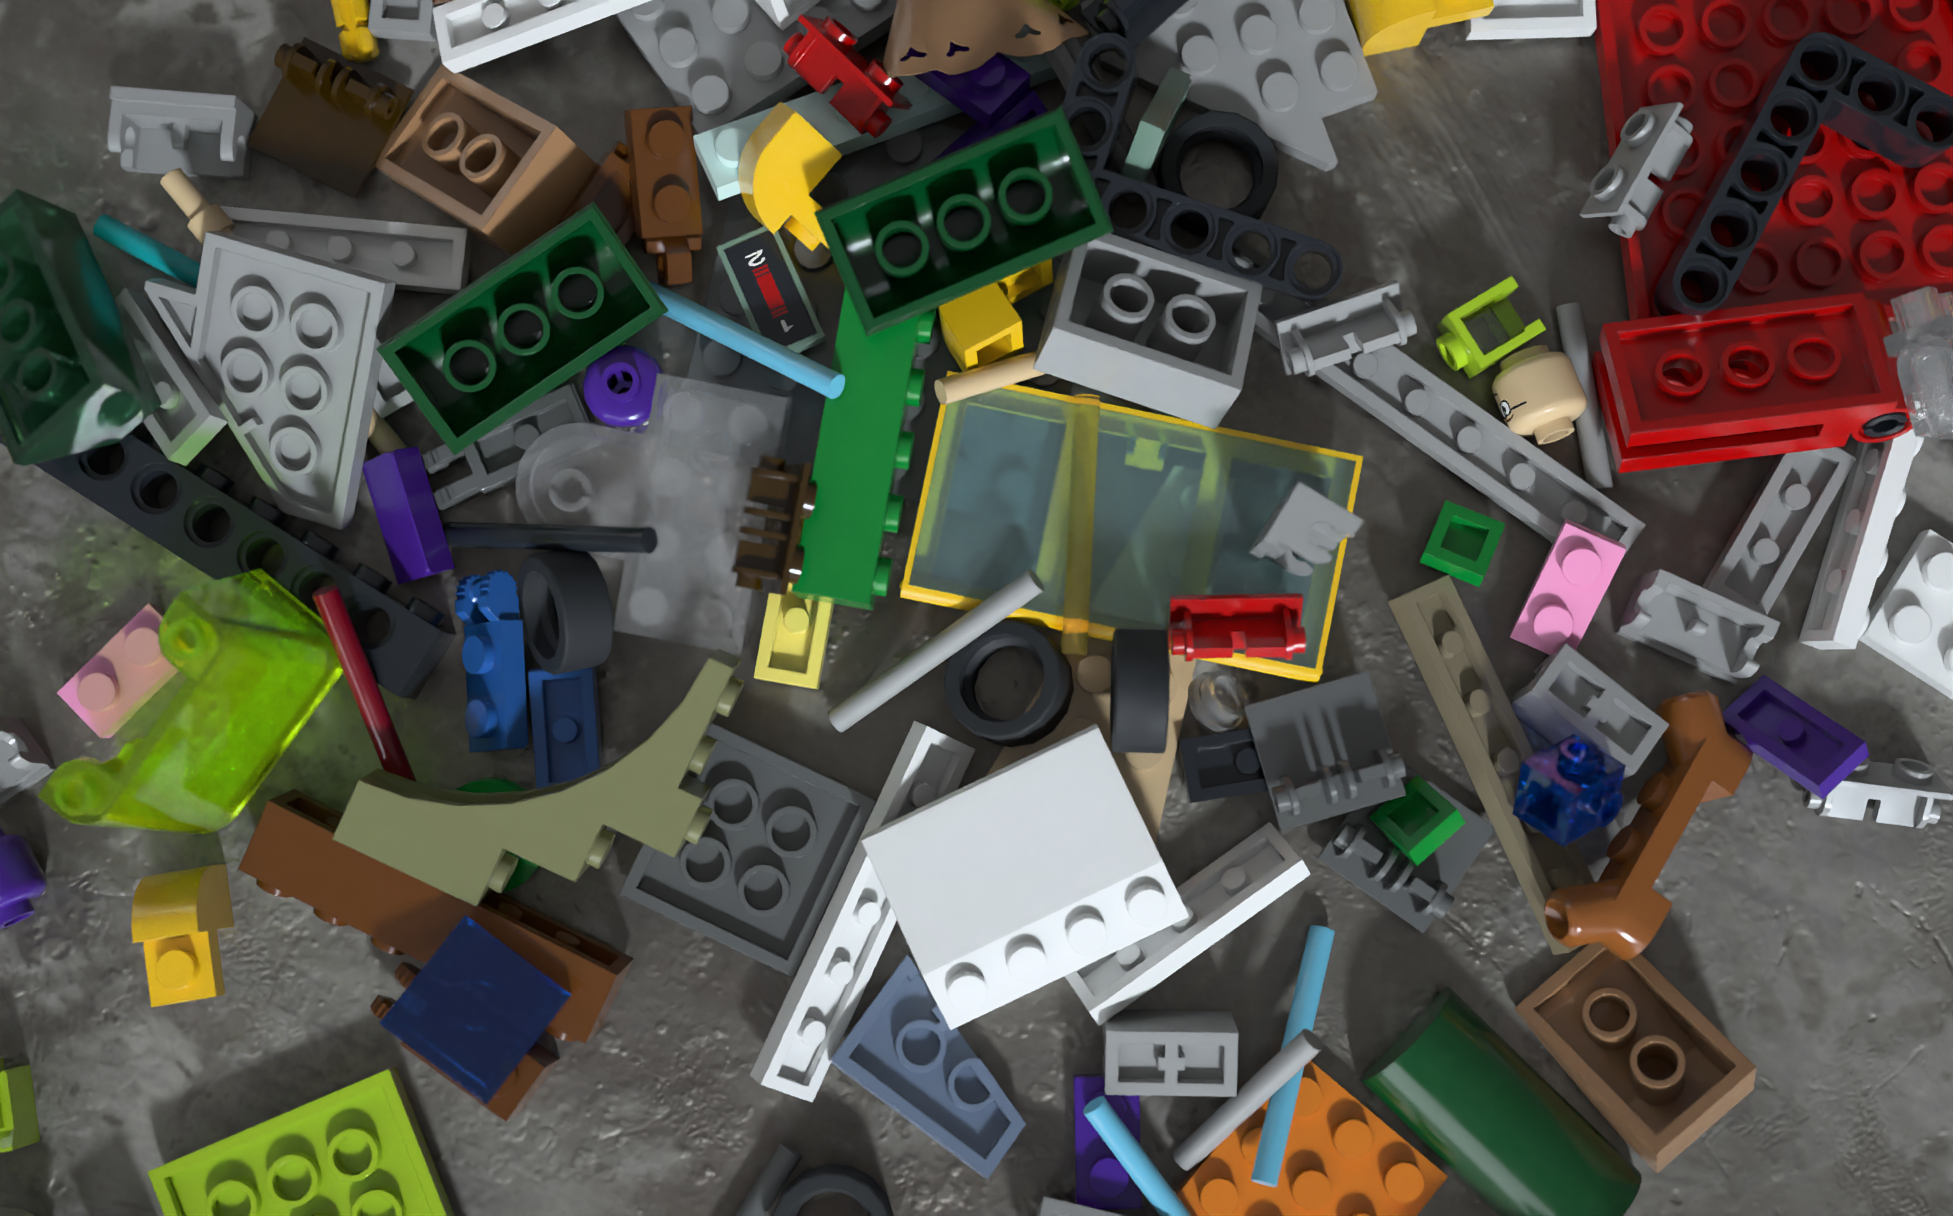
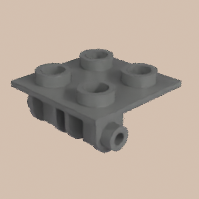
(1325, 751)
(1390, 877)

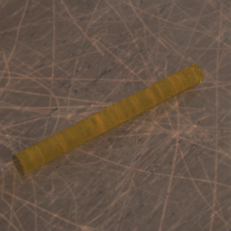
(1080, 524)

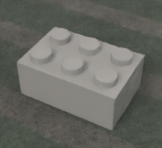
(1149, 328)

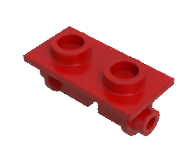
(828, 55)
(1219, 623)

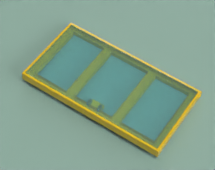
(1168, 516)

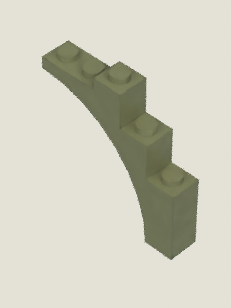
(466, 838)

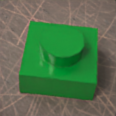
(1462, 543)
(1418, 820)

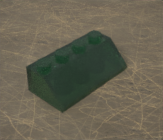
(64, 347)

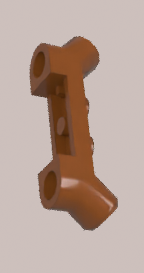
(1700, 767)

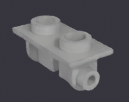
(1650, 142)
(1343, 327)
(1903, 791)

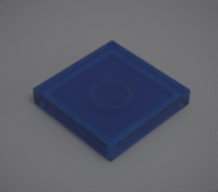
(475, 1010)

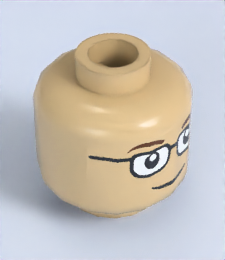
(1539, 394)

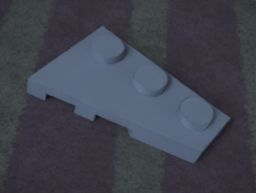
(929, 1073)

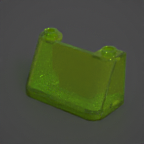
(252, 682)

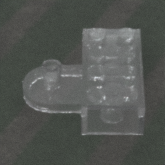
(682, 481)

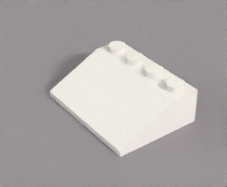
(1023, 877)

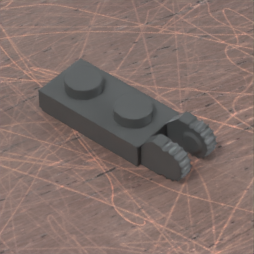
(499, 452)

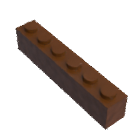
(299, 859)

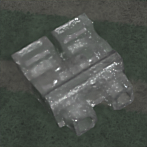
(1925, 359)

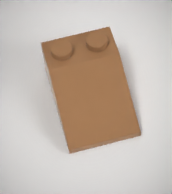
(485, 162)
(1638, 1051)

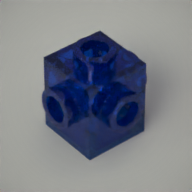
(1569, 789)

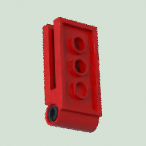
(1748, 382)

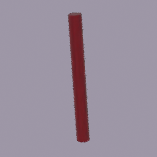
(362, 681)

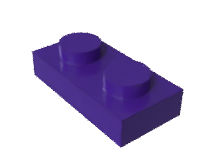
(981, 92)
(1794, 736)
(1098, 1173)

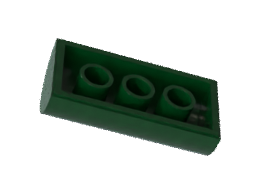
(963, 221)
(522, 328)
(1498, 1119)

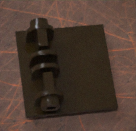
(329, 116)
(793, 497)

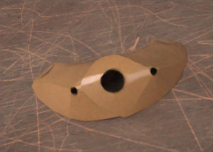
(976, 24)

